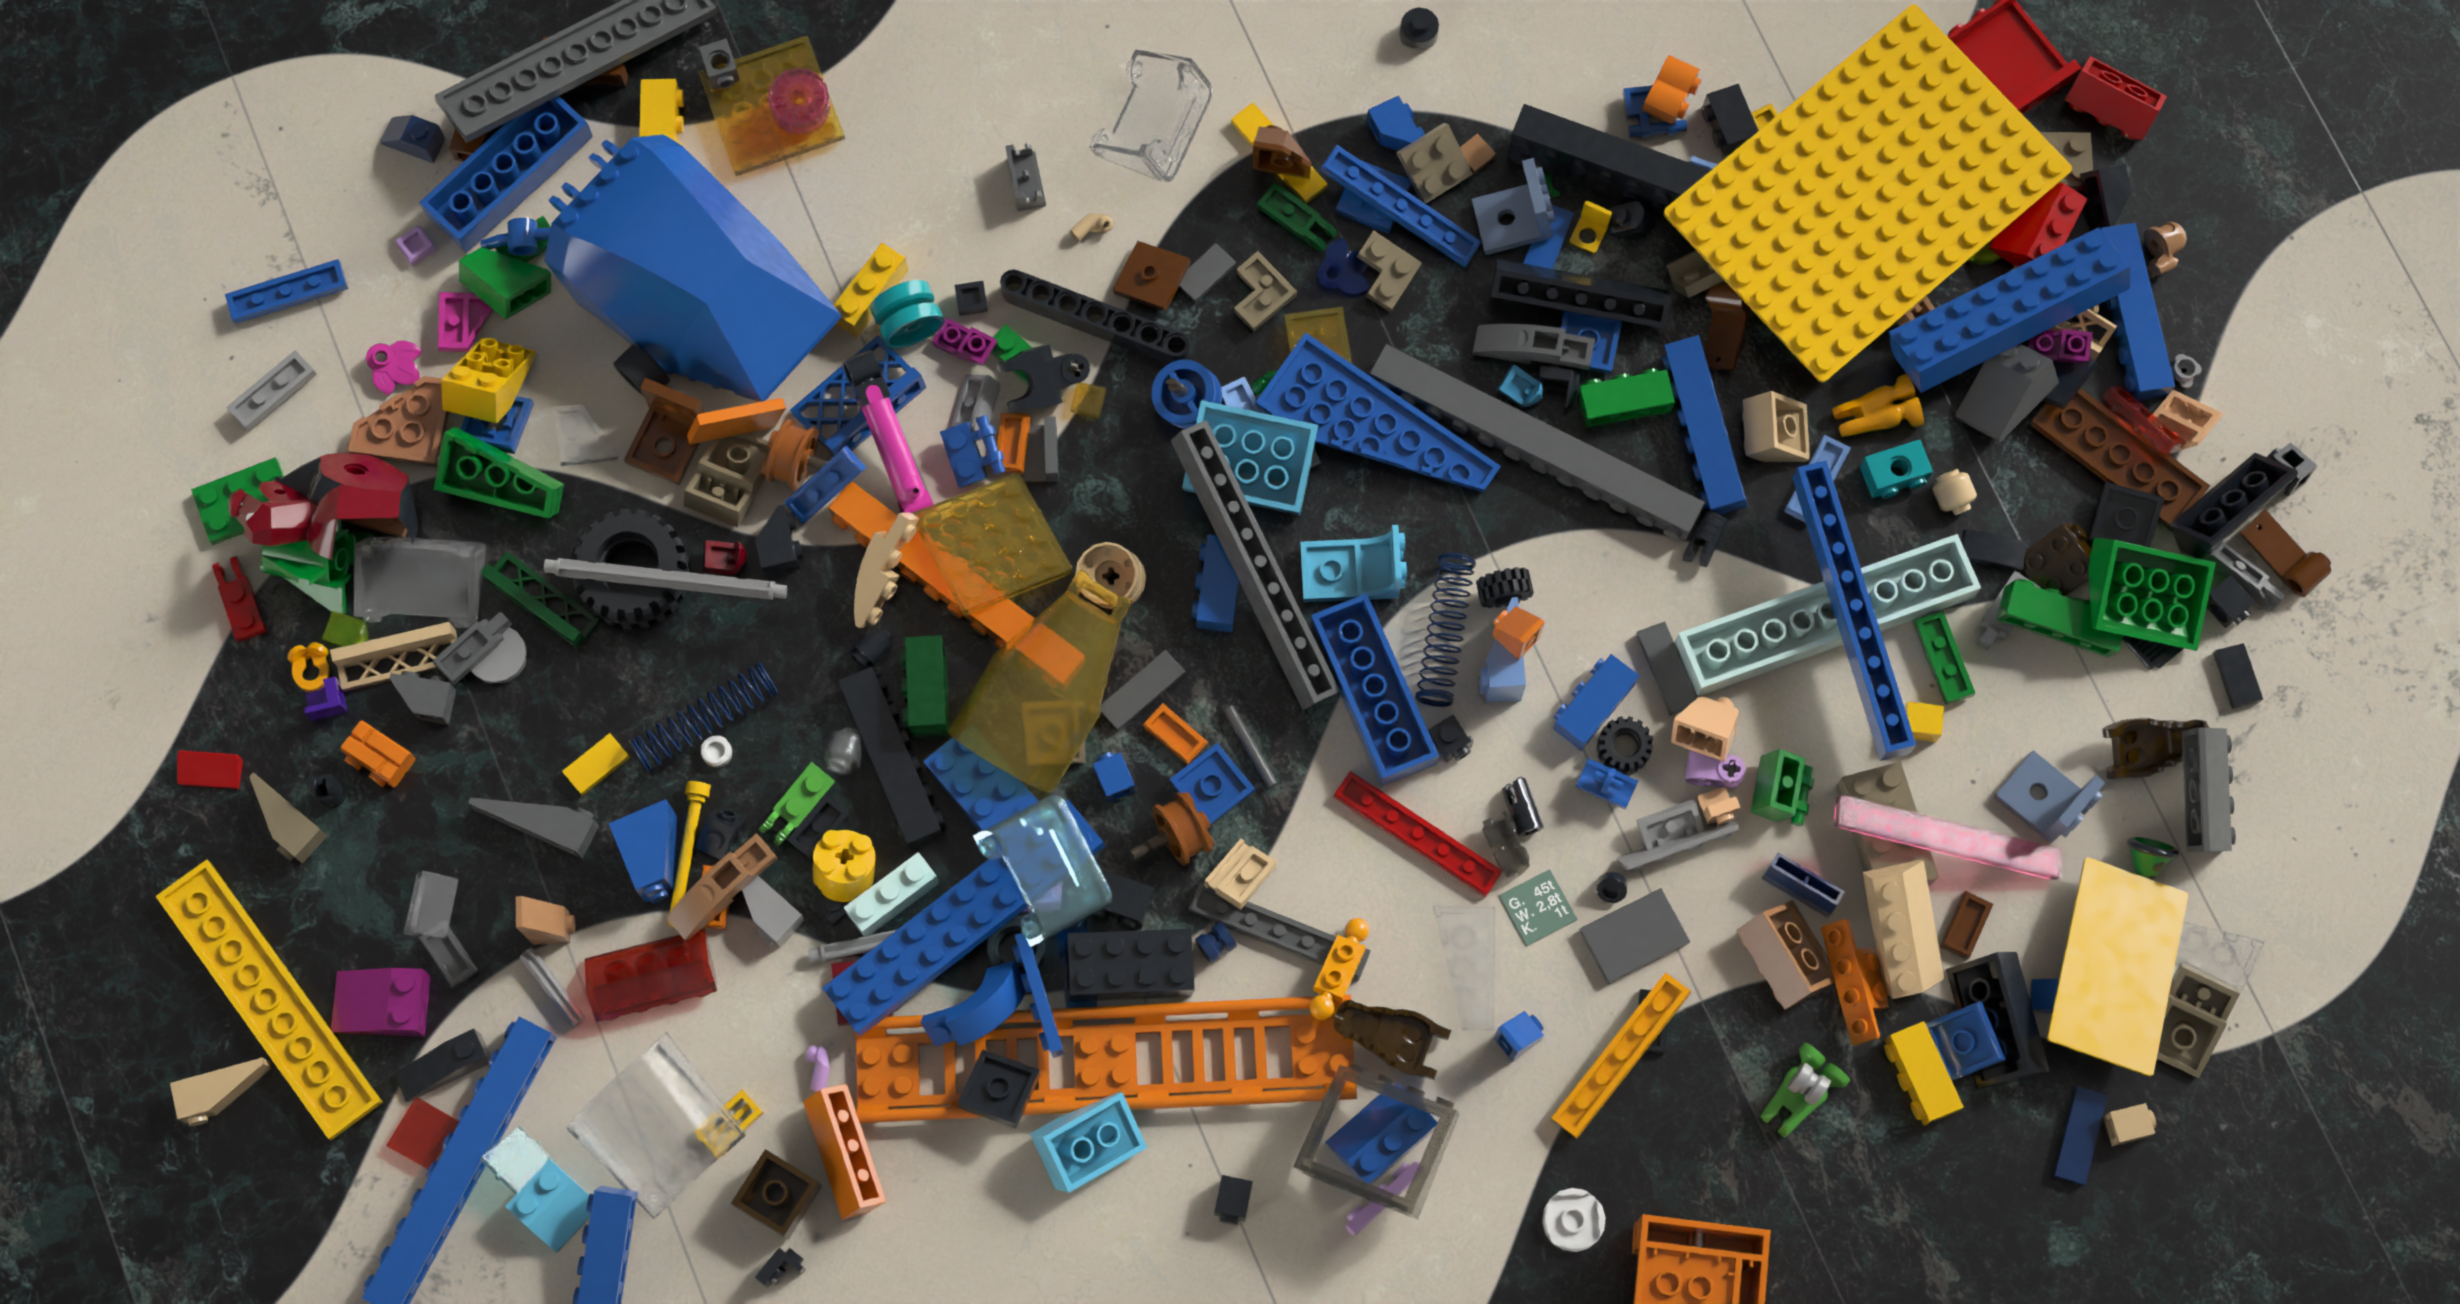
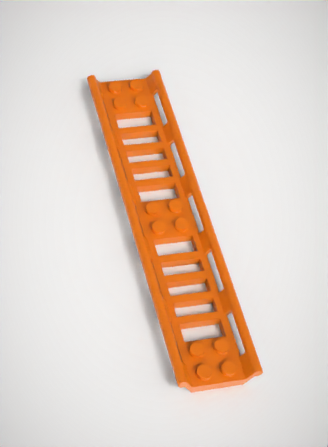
(1108, 1060)

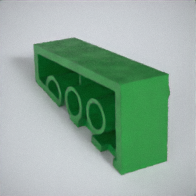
(489, 475)

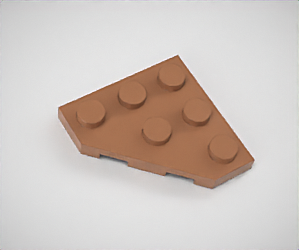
(405, 426)

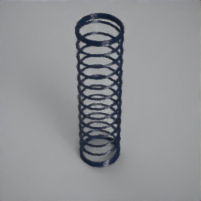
(765, 681)
(1437, 692)

